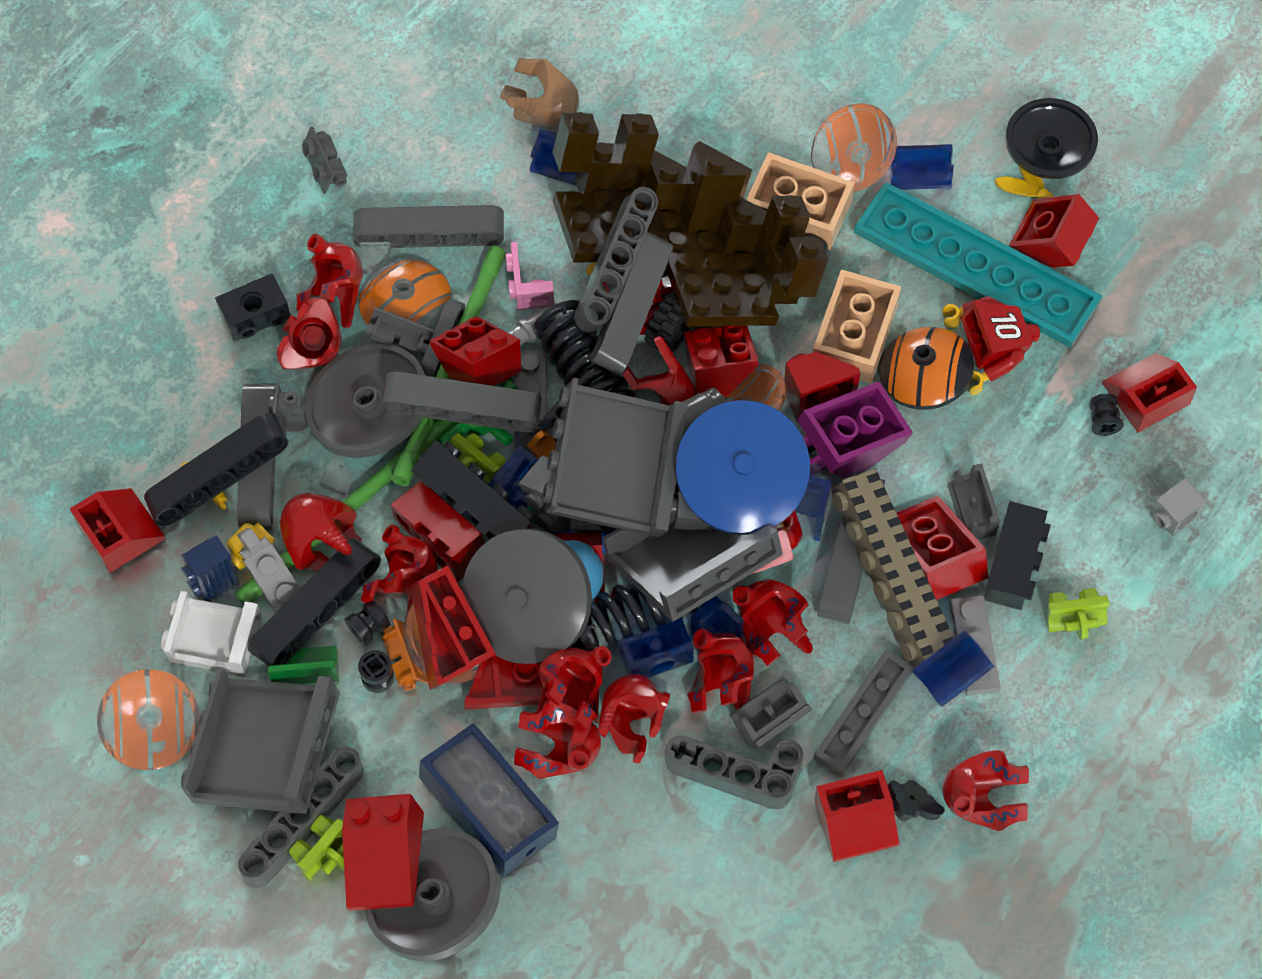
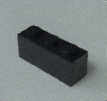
(1017, 556)

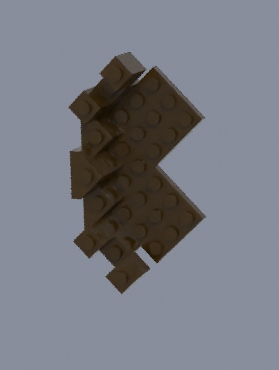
(726, 252)

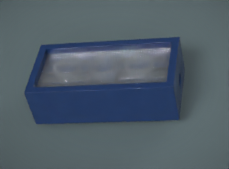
(488, 798)

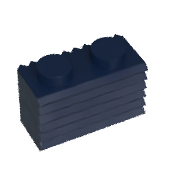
(209, 569)

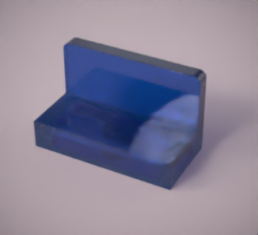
(816, 503)
(717, 618)
(953, 668)

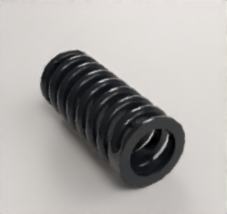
(561, 333)
(614, 604)

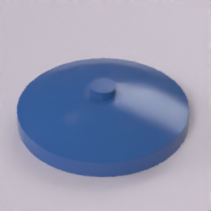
(742, 467)

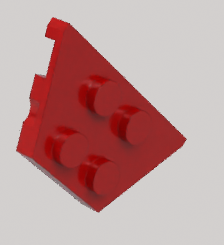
(504, 684)

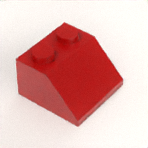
(1055, 230)
(817, 379)

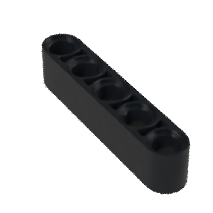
(216, 469)
(314, 604)

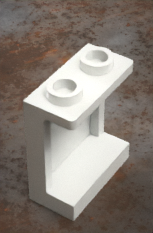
(210, 634)

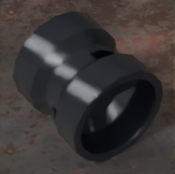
(367, 622)
(381, 676)

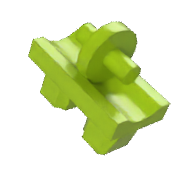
(472, 449)
(1077, 614)
(325, 853)

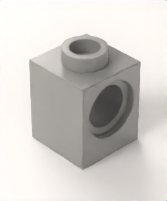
(1178, 507)

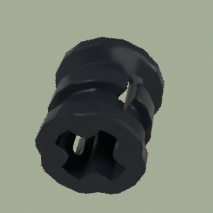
(1105, 415)

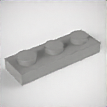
(971, 616)

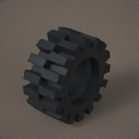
(667, 324)

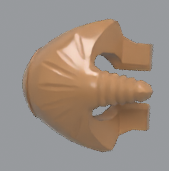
(558, 96)

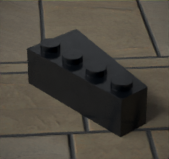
(470, 493)

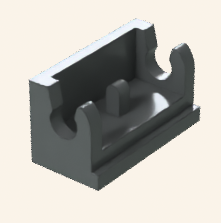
(974, 502)
(770, 713)

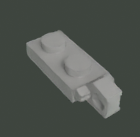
(267, 569)

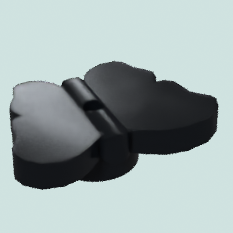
(912, 800)

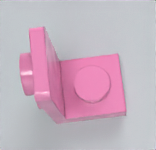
(528, 295)

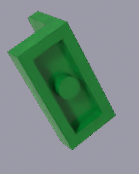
(307, 666)

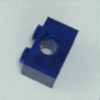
(657, 650)

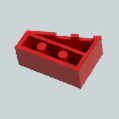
(434, 521)

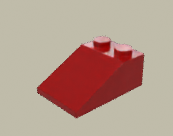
(944, 547)
(381, 851)

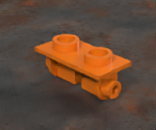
(405, 670)

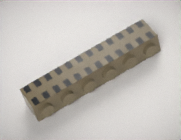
(892, 566)

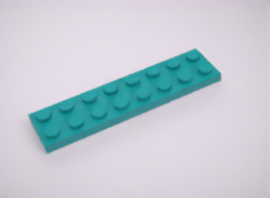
(977, 263)

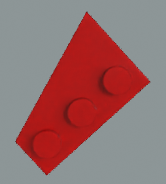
(447, 628)

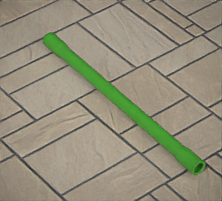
(488, 272)
(250, 591)

